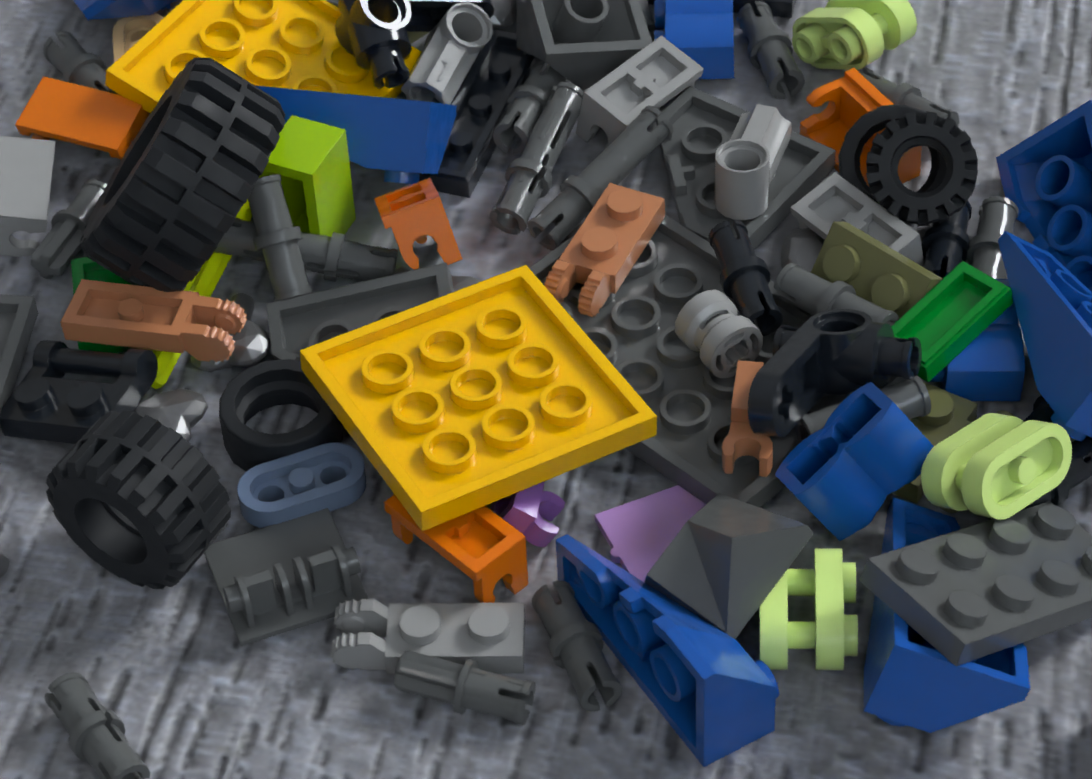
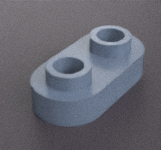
(302, 484)

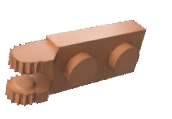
(606, 246)
(153, 319)

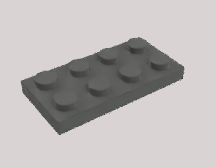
(990, 582)

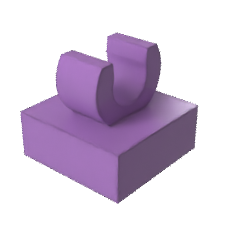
(525, 513)

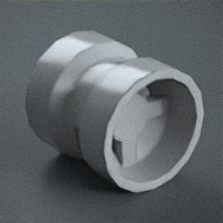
(712, 327)

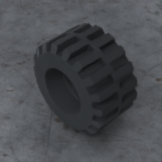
(138, 499)

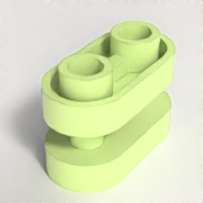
(852, 32)
(996, 465)
(831, 632)

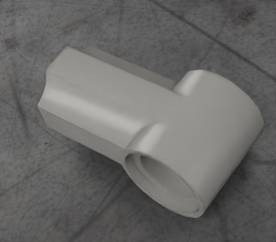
(449, 54)
(749, 163)

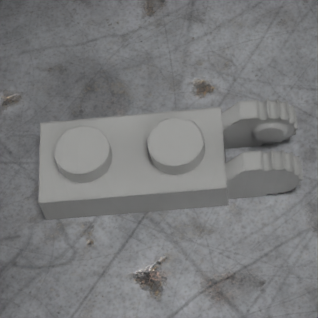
(449, 631)

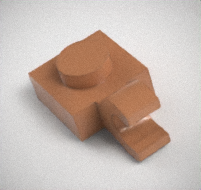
(741, 438)

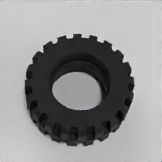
(183, 177)

